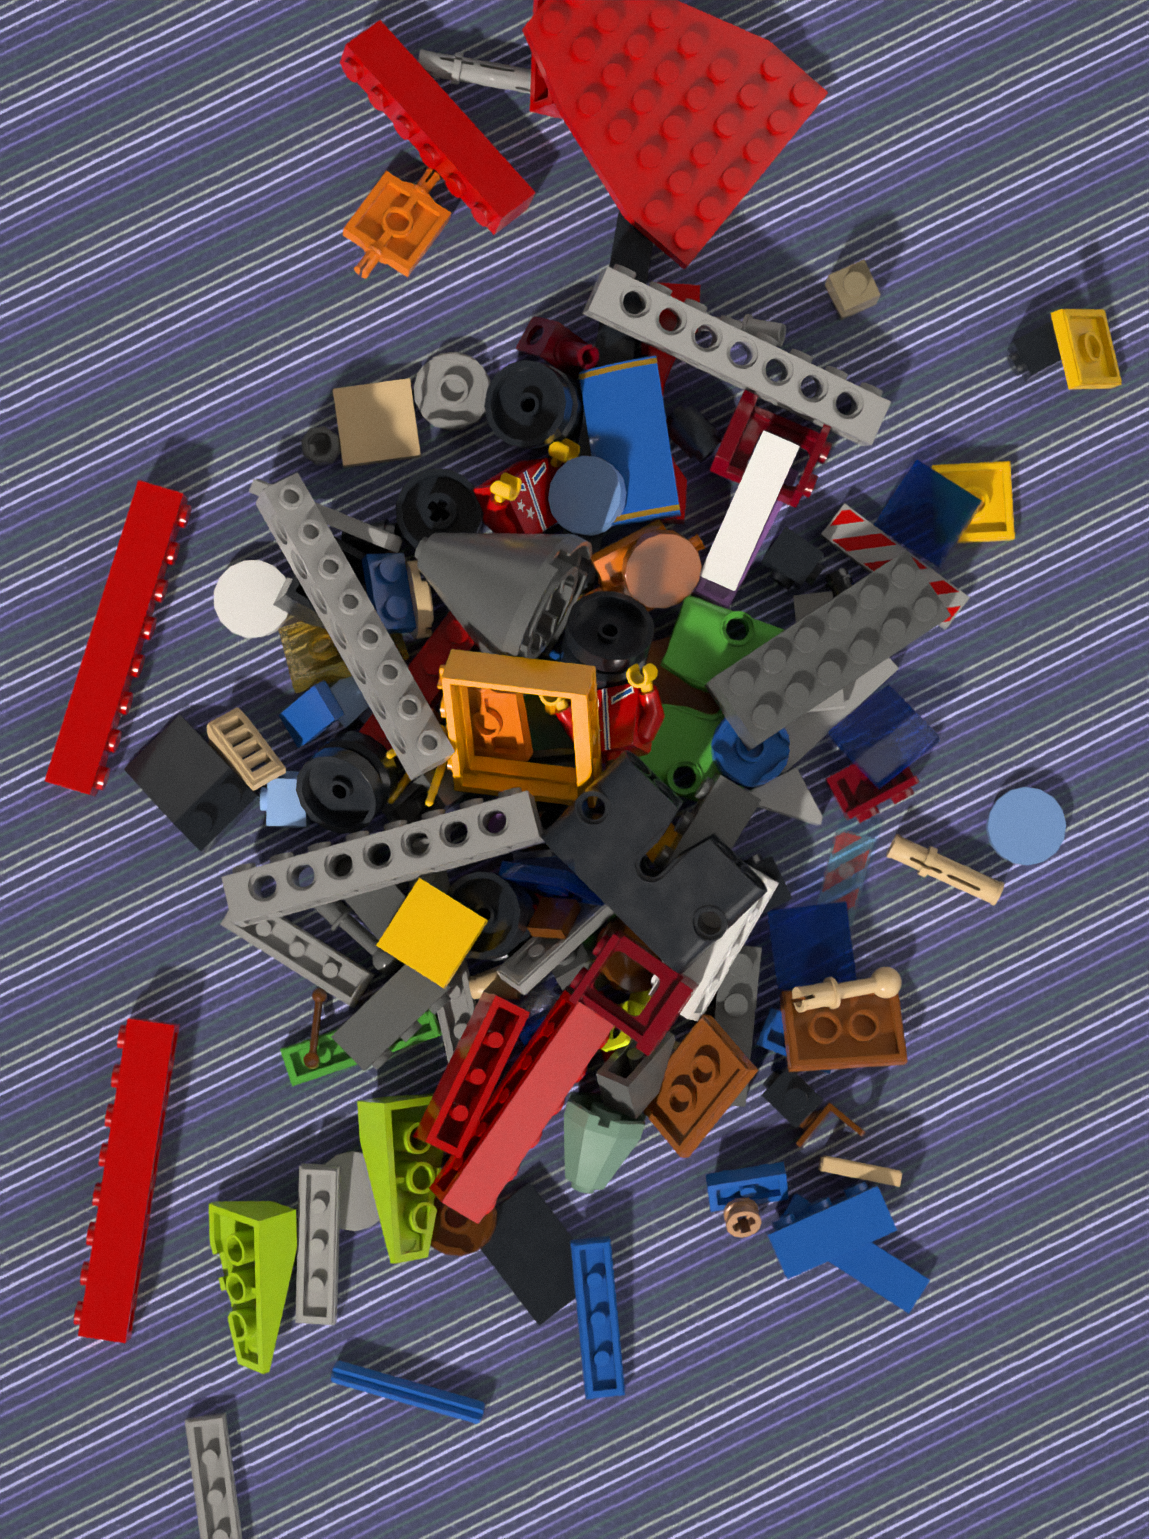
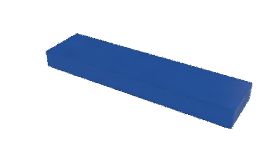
(874, 1267)
(597, 1317)

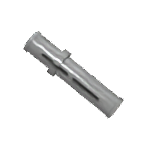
(475, 71)

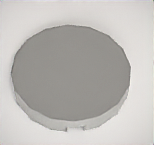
(451, 391)
(356, 1197)

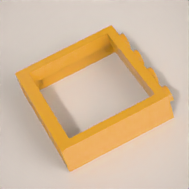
(526, 676)

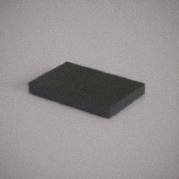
(532, 1253)

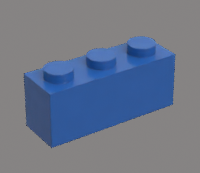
(830, 1229)

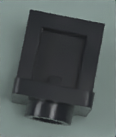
(791, 1096)

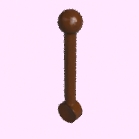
(311, 1059)

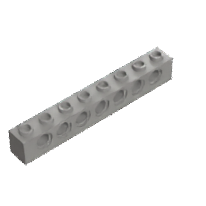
(866, 401)
(354, 626)
(244, 886)

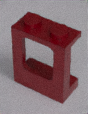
(743, 434)
(661, 1010)

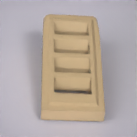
(234, 728)

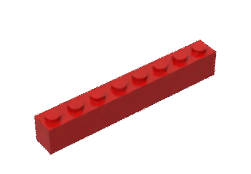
(117, 639)
(128, 1179)

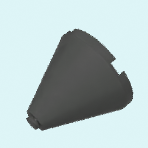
(507, 587)

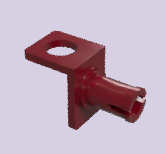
(558, 347)

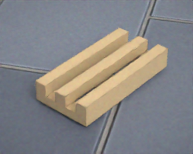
(860, 1170)

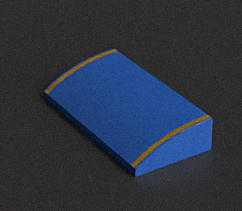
(632, 434)

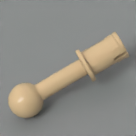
(884, 983)

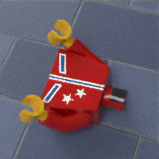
(518, 496)
(627, 714)

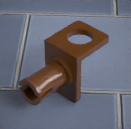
(817, 1118)

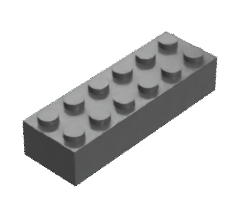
(827, 650)

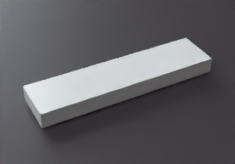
(749, 510)

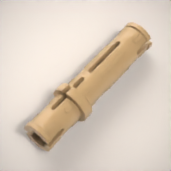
(944, 869)

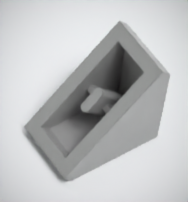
(789, 797)

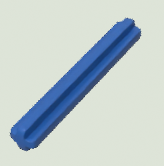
(407, 1392)

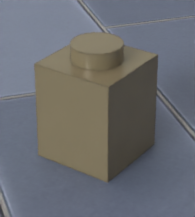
(852, 289)

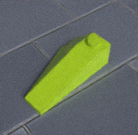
(400, 1172)

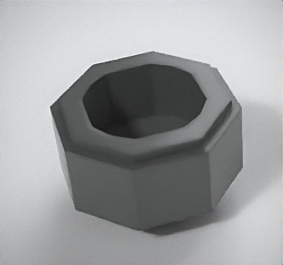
(321, 446)

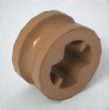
(742, 1227)

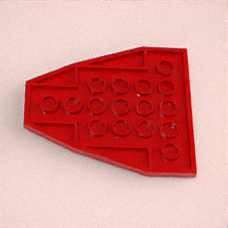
(669, 108)

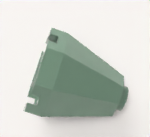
(596, 1140)

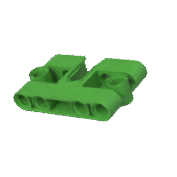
(696, 655)

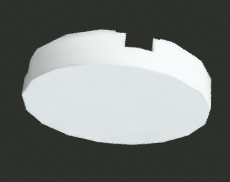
(246, 599)

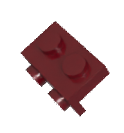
(860, 797)

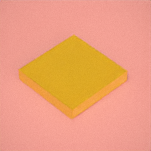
(1086, 348)
(993, 486)
(432, 933)

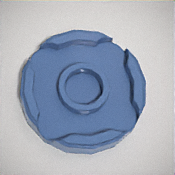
(587, 495)
(1026, 826)

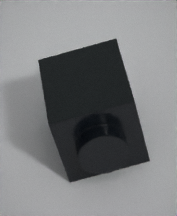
(1035, 353)

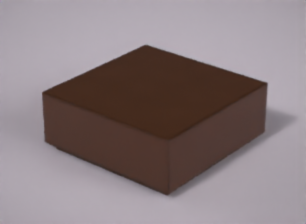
(554, 917)

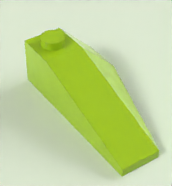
(257, 1261)

